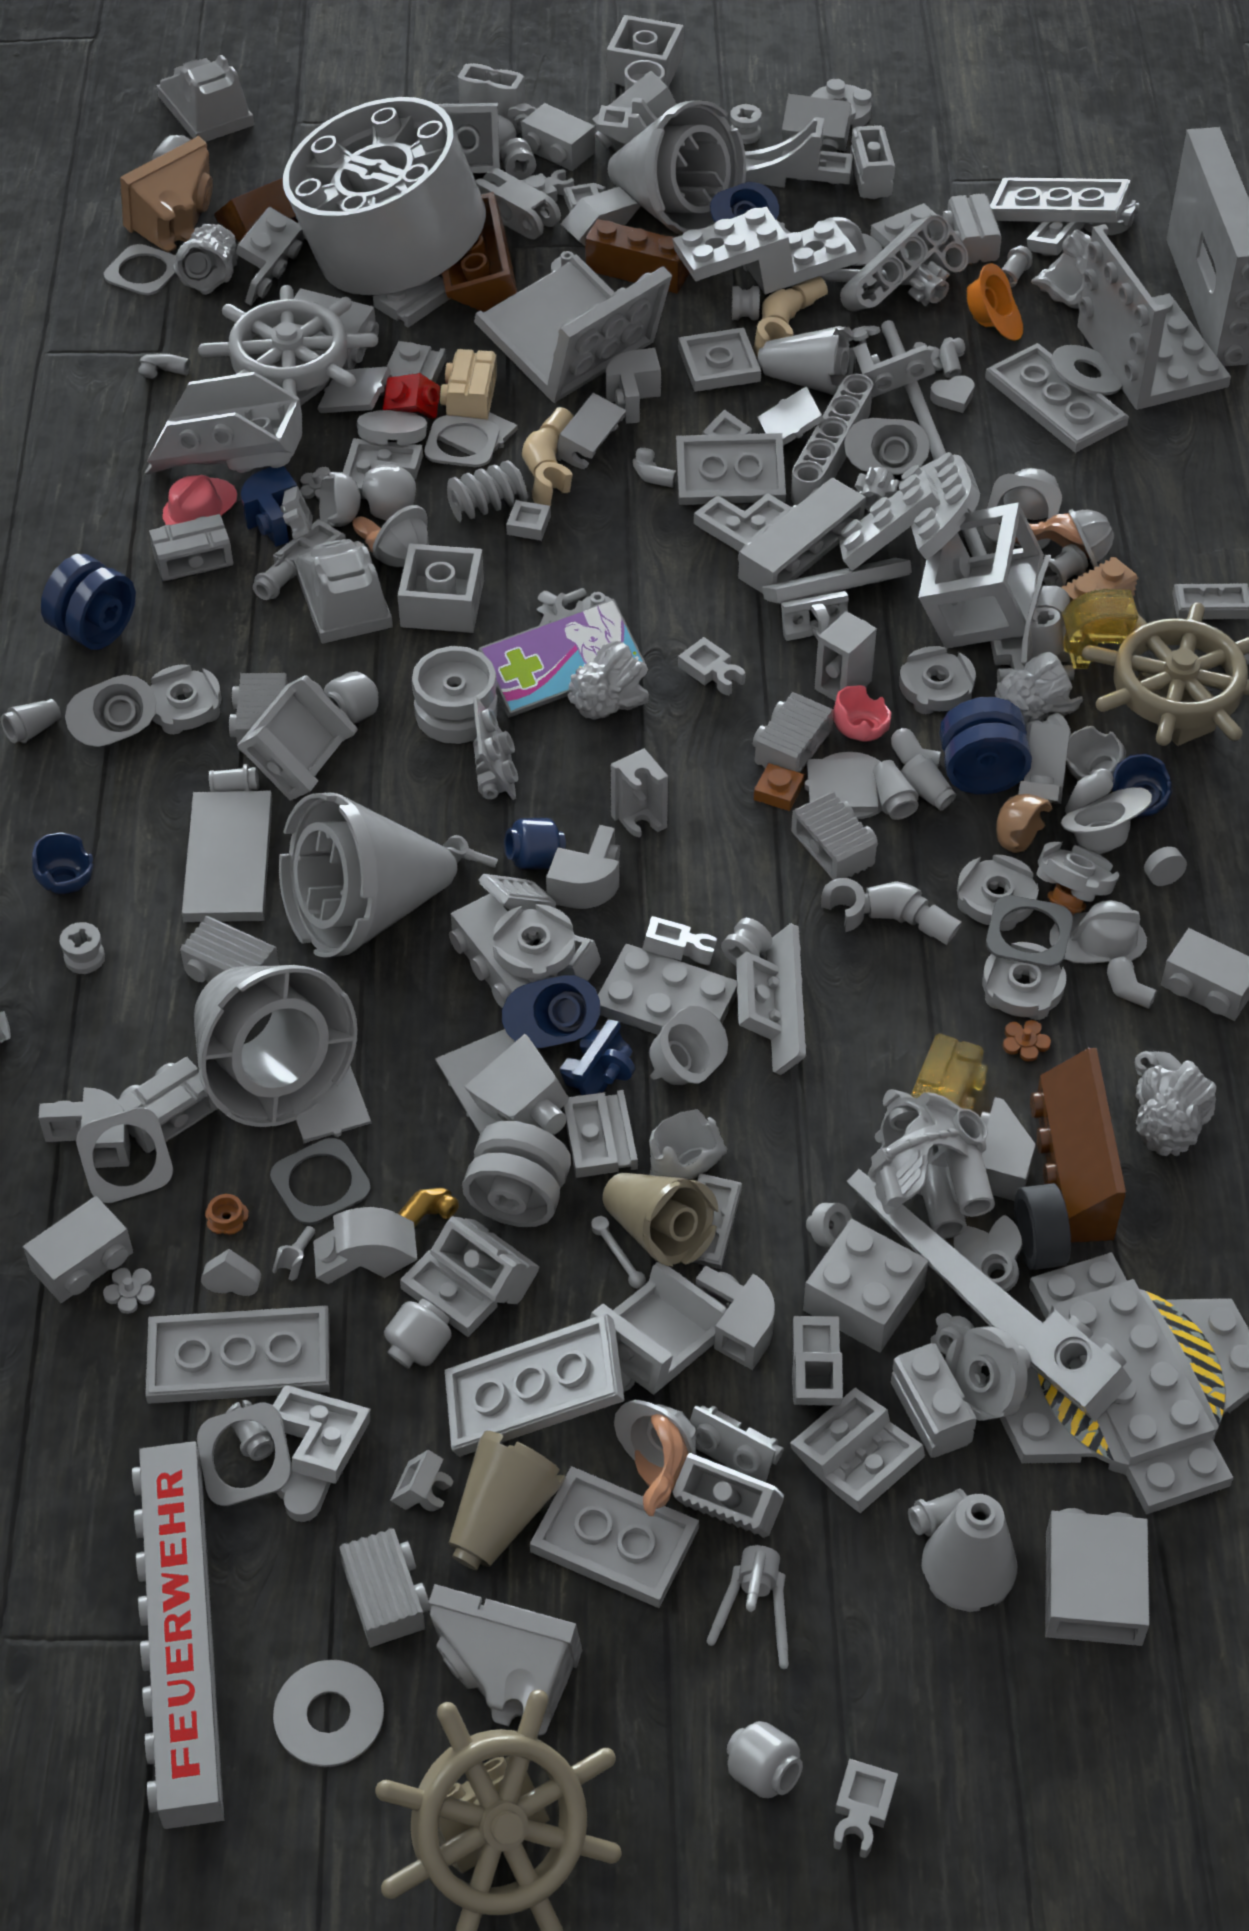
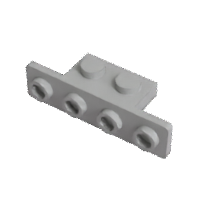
(269, 247)
(773, 998)

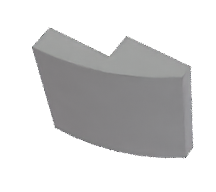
(857, 1450)

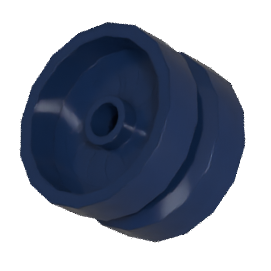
(88, 601)
(985, 745)

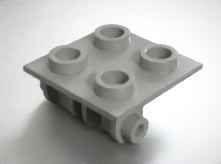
(493, 755)

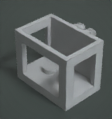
(984, 594)

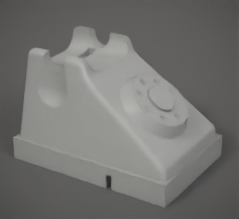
(206, 98)
(342, 590)
(504, 1651)

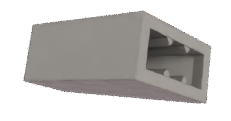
(655, 95)

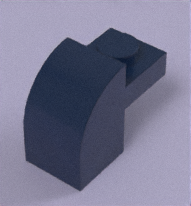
(262, 500)

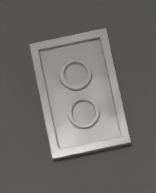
(730, 466)
(653, 988)
(611, 1538)

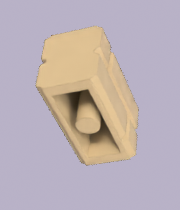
(469, 384)

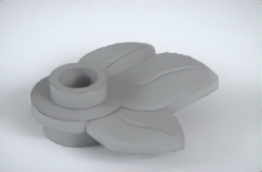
(993, 1250)

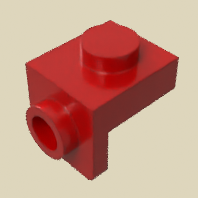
(412, 394)

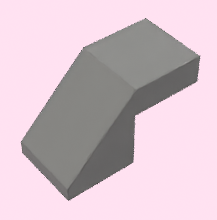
(608, 205)

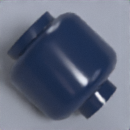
(533, 843)

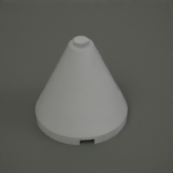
(681, 164)
(354, 873)

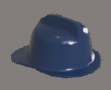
(742, 198)
(552, 1010)

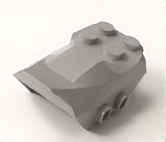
(230, 422)

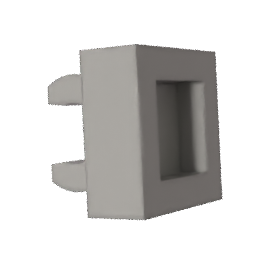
(417, 1482)

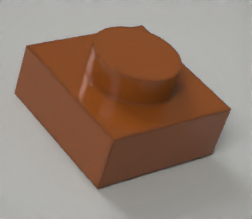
(779, 787)

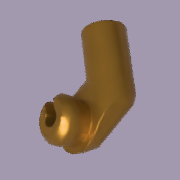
(430, 1202)

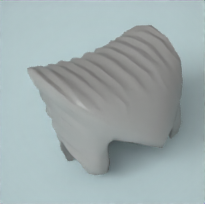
(685, 1145)

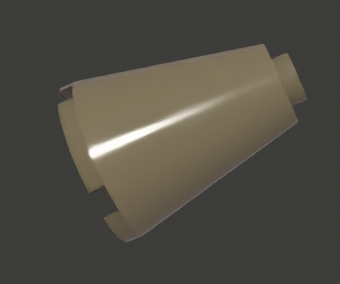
(663, 1214)
(500, 1499)

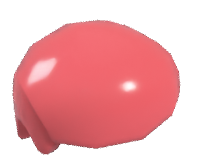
(859, 715)

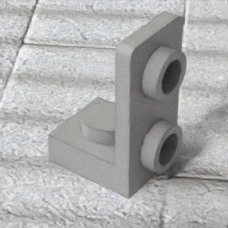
(896, 370)
(1049, 757)

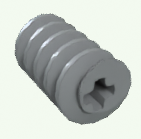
(484, 488)

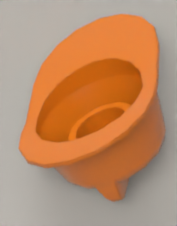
(993, 303)

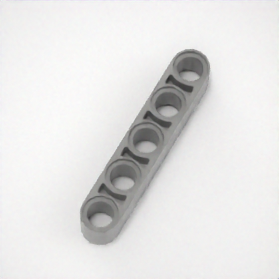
(825, 448)

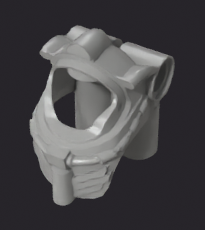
(932, 1152)

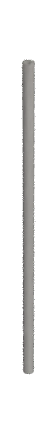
(926, 422)

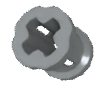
(1067, 564)

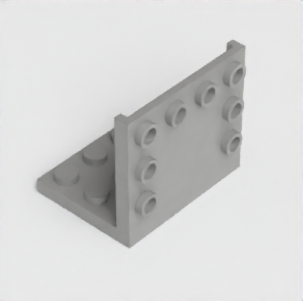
(574, 325)
(1142, 337)

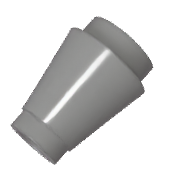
(28, 720)
(928, 781)
(894, 790)

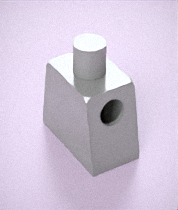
(520, 1089)

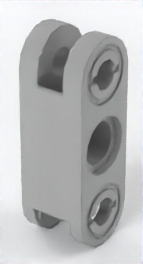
(520, 203)

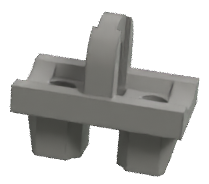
(825, 607)

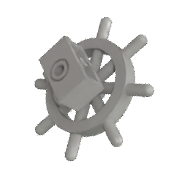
(289, 352)

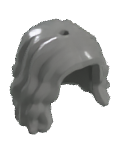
(1065, 276)

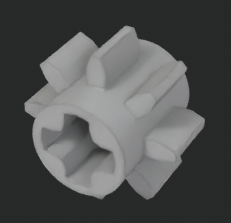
(928, 283)
(876, 485)

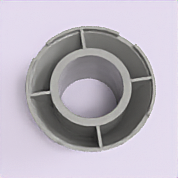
(300, 1049)

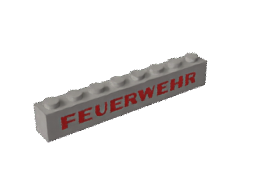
(180, 1638)

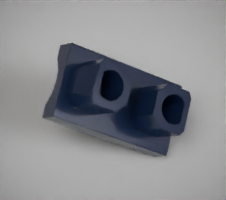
(603, 1061)

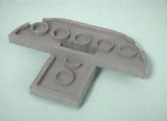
(928, 500)

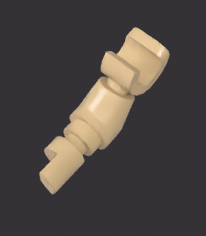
(782, 306)
(540, 457)

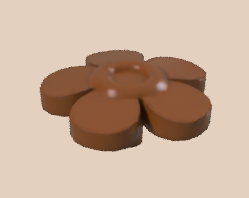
(1027, 1040)

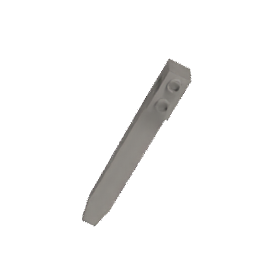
(1049, 1343)

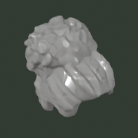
(206, 258)
(608, 682)
(1039, 689)
(1173, 1107)

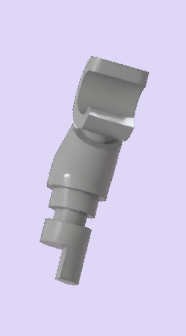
(889, 901)

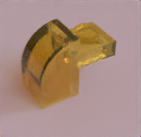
(1096, 619)

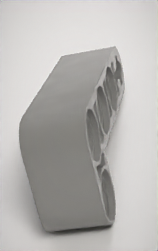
(896, 265)

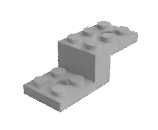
(765, 249)

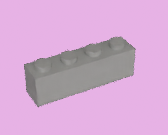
(800, 536)

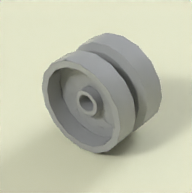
(445, 692)
(516, 1174)

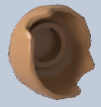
(1020, 821)

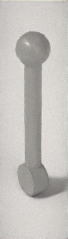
(600, 1226)

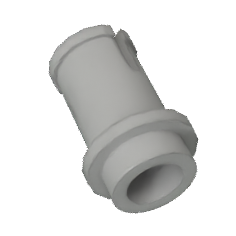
(1018, 261)
(268, 584)
(234, 780)
(254, 1437)
(928, 1516)

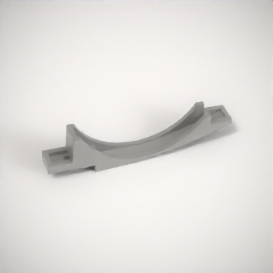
(795, 158)

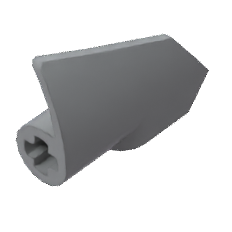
(1044, 619)

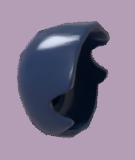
(1146, 773)
(61, 863)

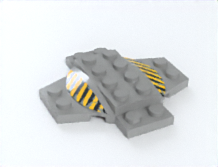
(1184, 1370)

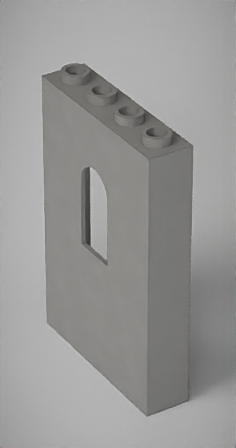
(1213, 205)

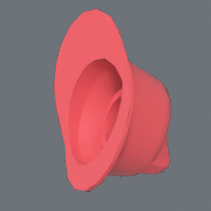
(198, 497)

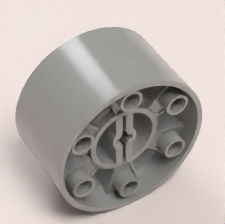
(385, 195)

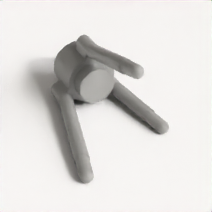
(757, 1577)

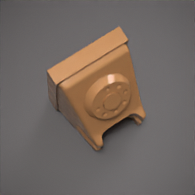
(168, 194)

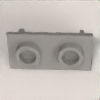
(725, 1442)

